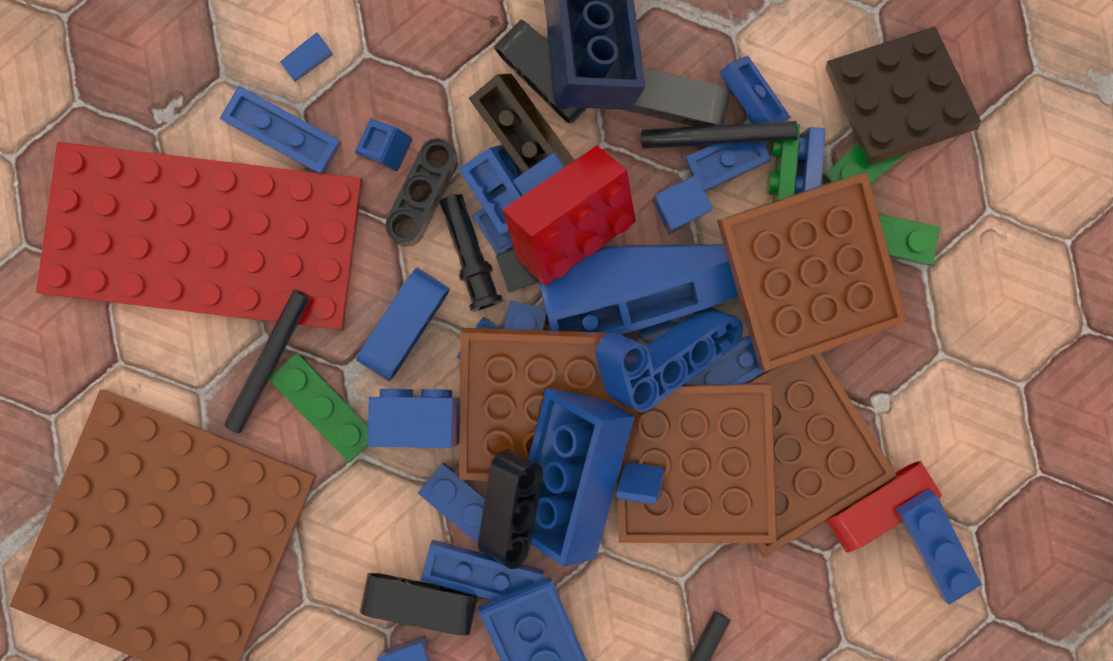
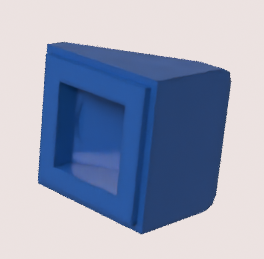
(384, 144)
(641, 483)

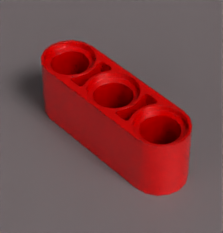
(877, 510)

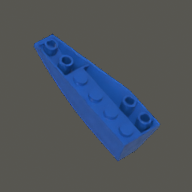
(638, 287)

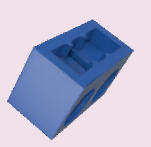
(492, 182)

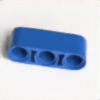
(403, 324)

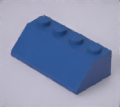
(581, 455)

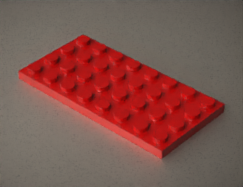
(198, 234)

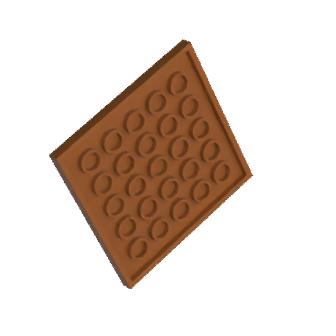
(162, 537)

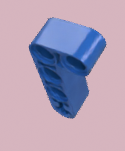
(649, 373)

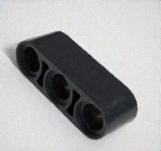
(530, 58)
(420, 174)
(510, 508)
(418, 604)

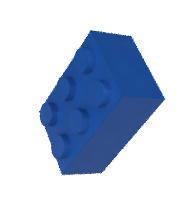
(414, 422)

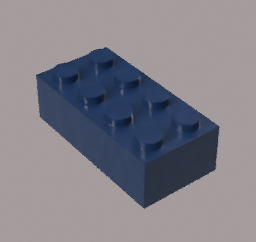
(594, 53)

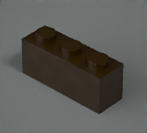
(517, 122)

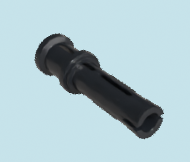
(475, 269)

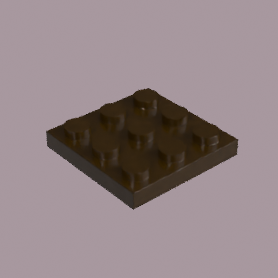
(902, 95)

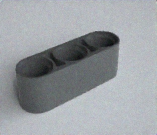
(681, 99)

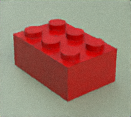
(570, 215)

